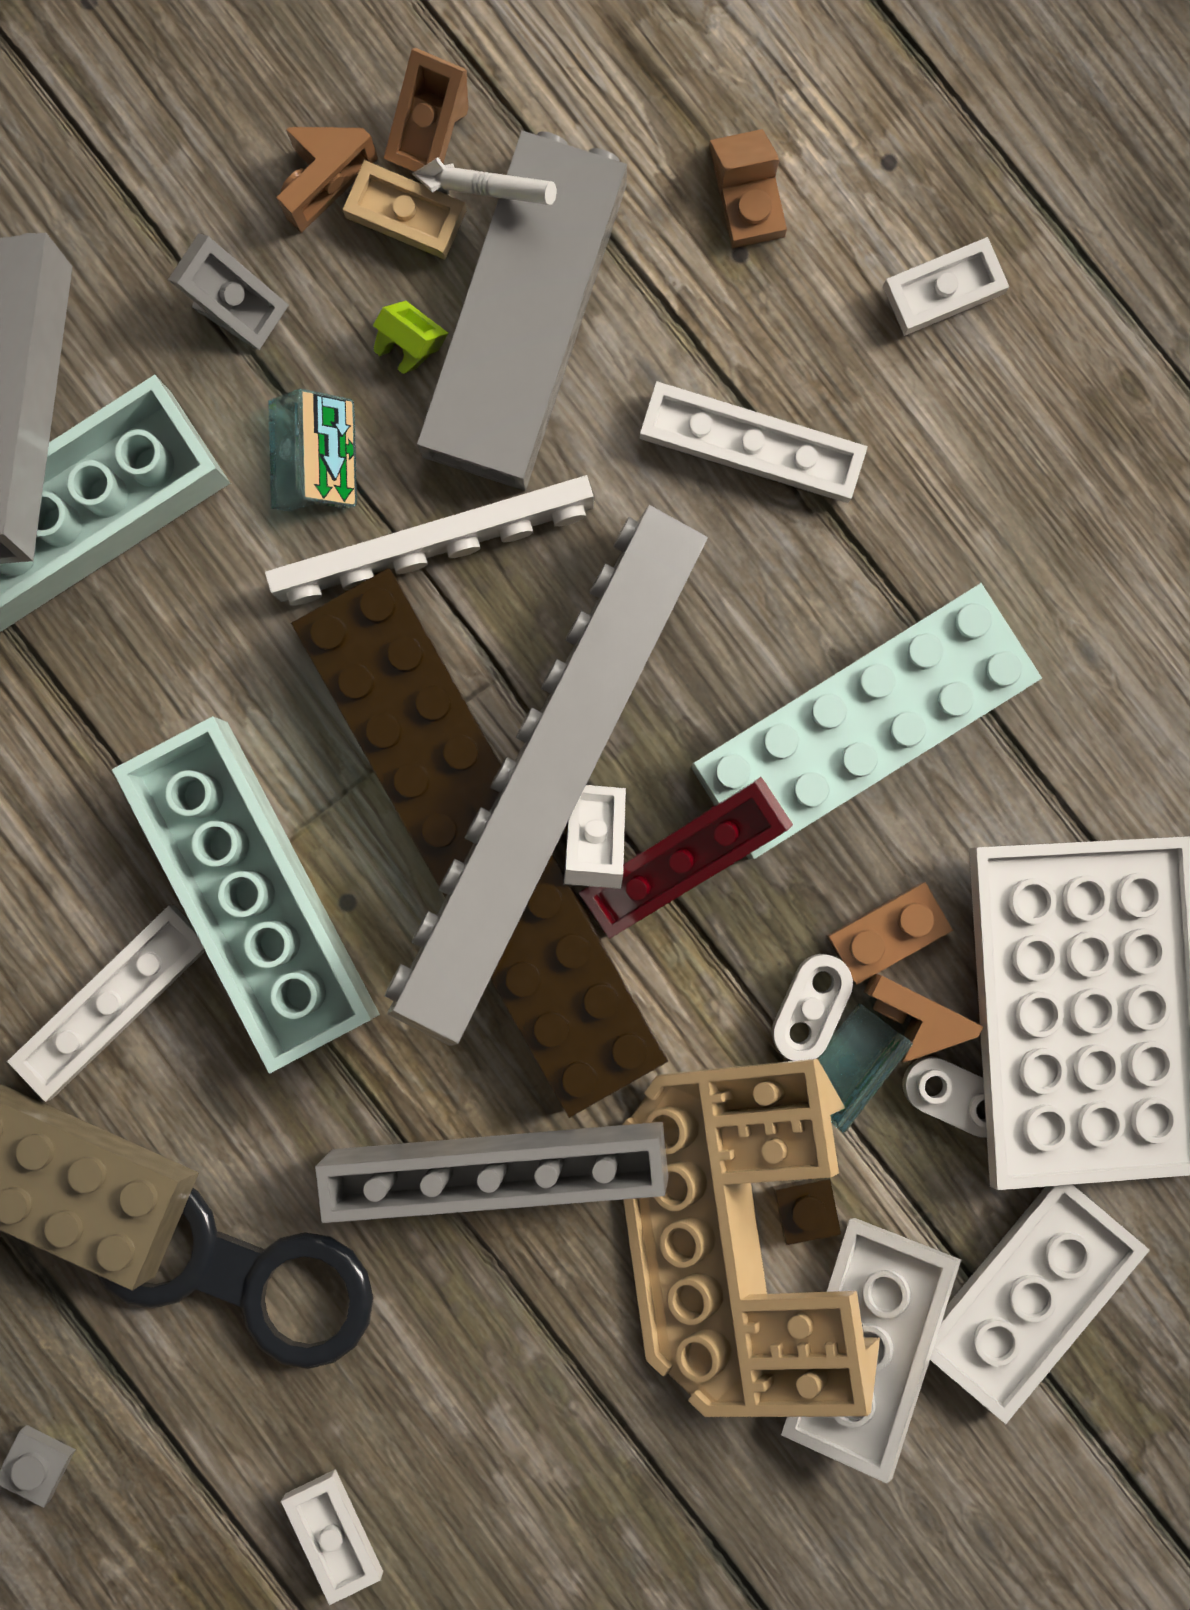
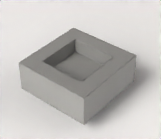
(35, 1465)

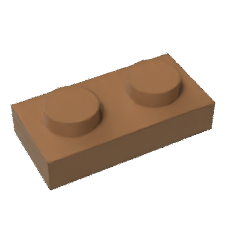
(890, 932)

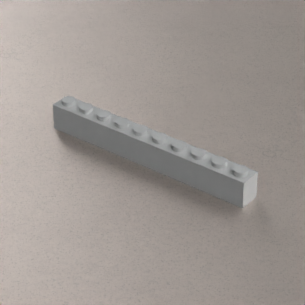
(546, 778)

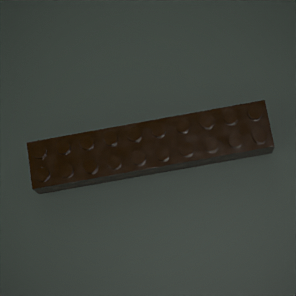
(438, 777)

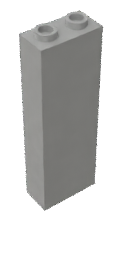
(523, 313)
(32, 325)

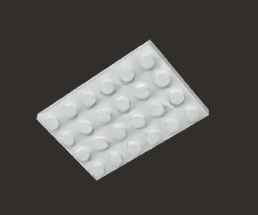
(1084, 1009)

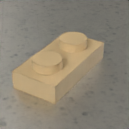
(404, 209)

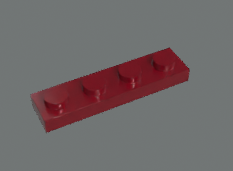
(689, 857)

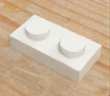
(945, 286)
(596, 838)
(332, 1537)

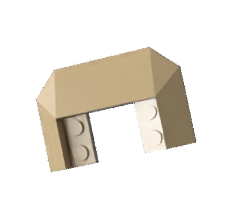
(702, 1257)

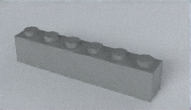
(493, 1172)

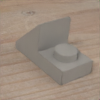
(227, 292)

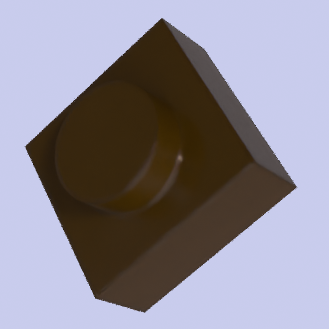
(807, 1210)

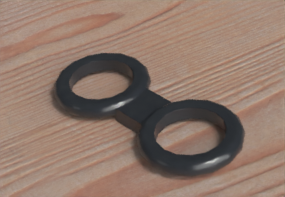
(240, 1275)

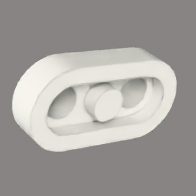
(816, 1009)
(957, 1099)

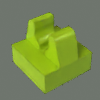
(411, 331)

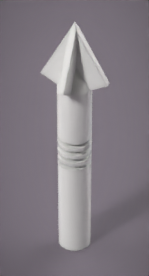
(447, 178)

